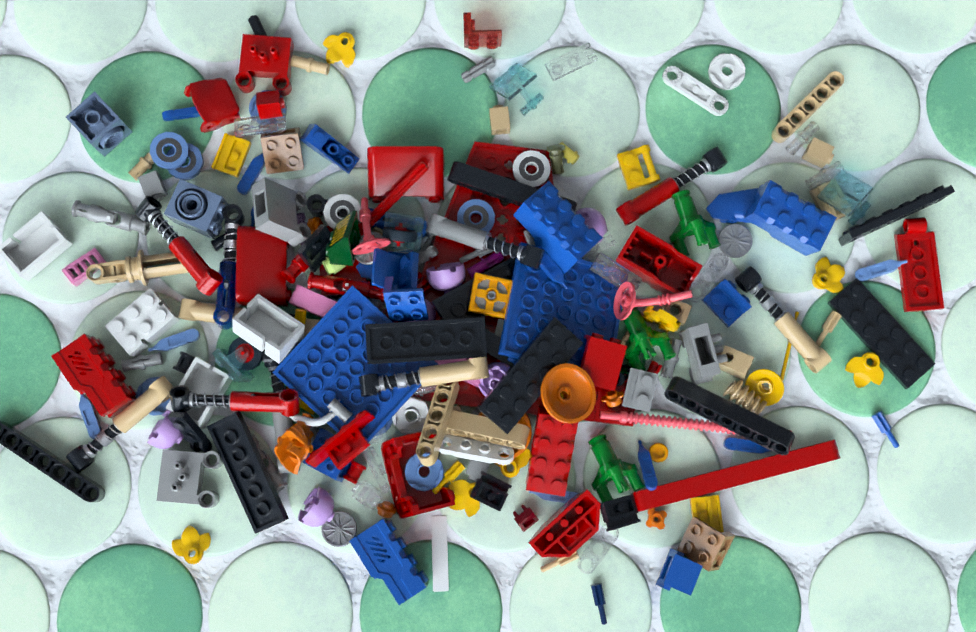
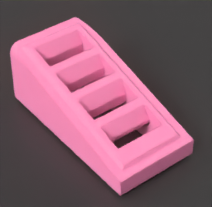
(81, 262)

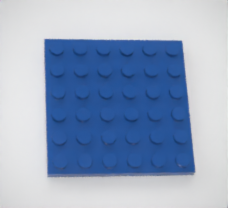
(536, 299)
(335, 356)

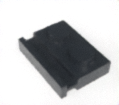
(314, 248)
(490, 491)
(619, 512)

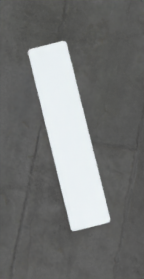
(439, 553)

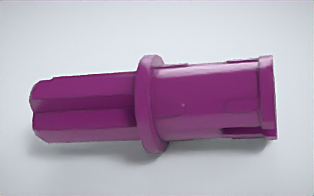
(486, 264)

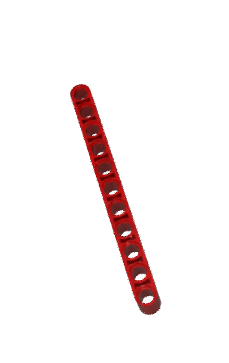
(736, 475)

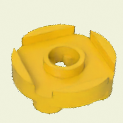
(662, 318)

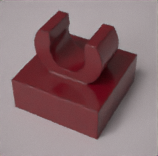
(526, 518)

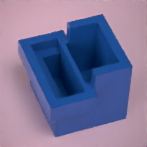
(679, 573)

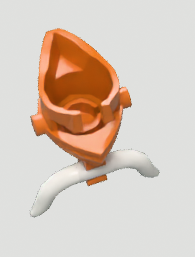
(296, 441)

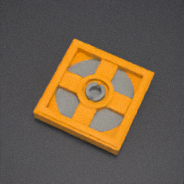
(489, 295)

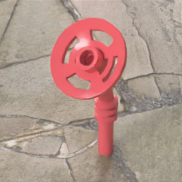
(370, 241)
(629, 302)

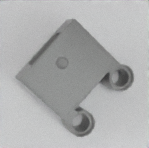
(276, 211)
(702, 352)
(183, 477)

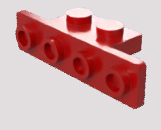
(345, 444)

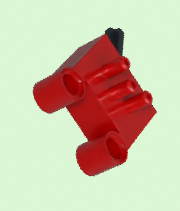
(264, 58)

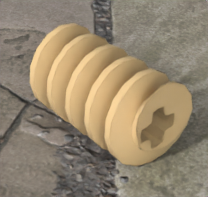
(744, 397)

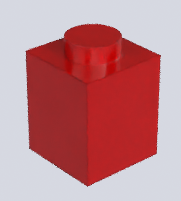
(270, 104)

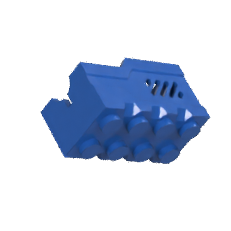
(790, 218)
(557, 227)
(388, 560)

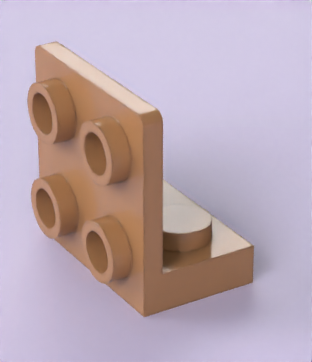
(282, 151)
(705, 544)

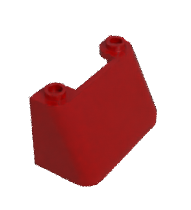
(391, 164)
(259, 267)
(406, 498)

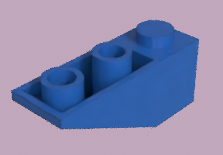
(329, 148)

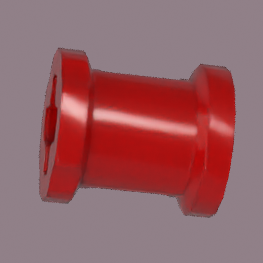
(354, 472)

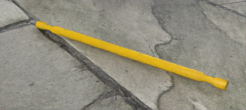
(787, 353)

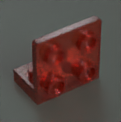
(479, 38)

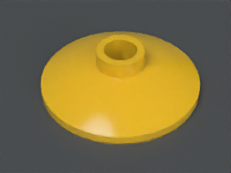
(769, 394)

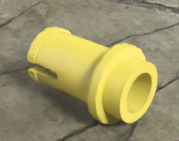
(570, 155)

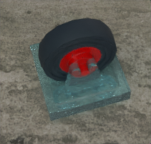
(404, 232)
(239, 359)

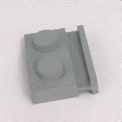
(640, 390)

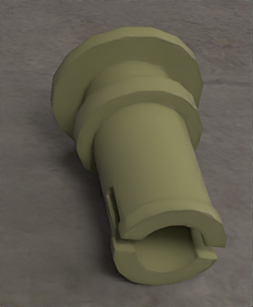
(556, 157)

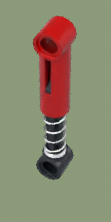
(635, 208)
(206, 278)
(284, 402)

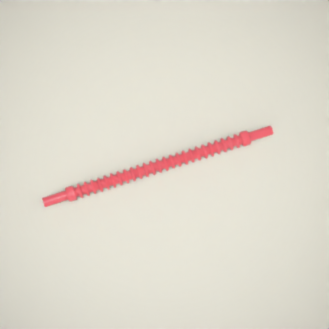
(623, 417)

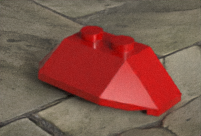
(568, 527)

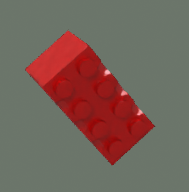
(658, 262)
(93, 373)
(550, 454)

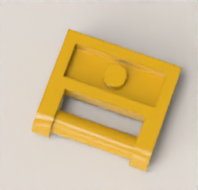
(632, 169)

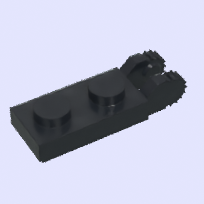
(190, 431)

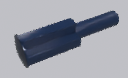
(599, 600)

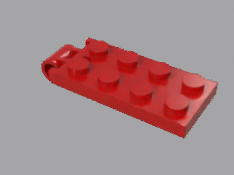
(921, 274)

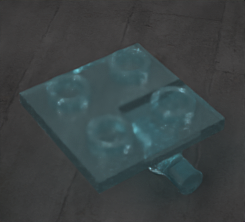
(514, 82)
(846, 195)

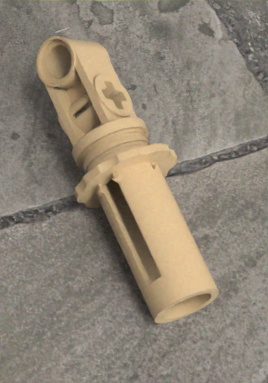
(136, 268)

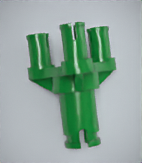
(691, 224)
(643, 339)
(612, 470)

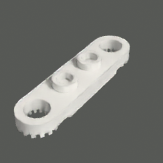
(695, 90)
(476, 450)

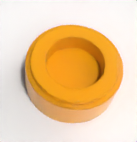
(658, 452)

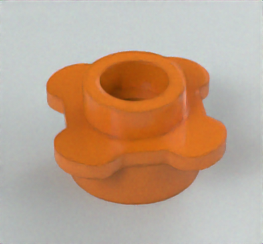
(612, 398)
(651, 521)

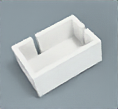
(39, 246)
(142, 321)
(268, 328)
(203, 378)

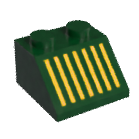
(344, 240)

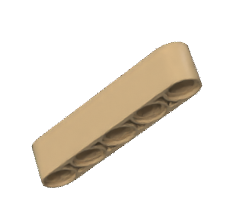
(813, 101)
(436, 426)
(483, 429)

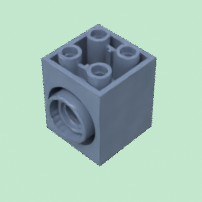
(98, 124)
(196, 209)

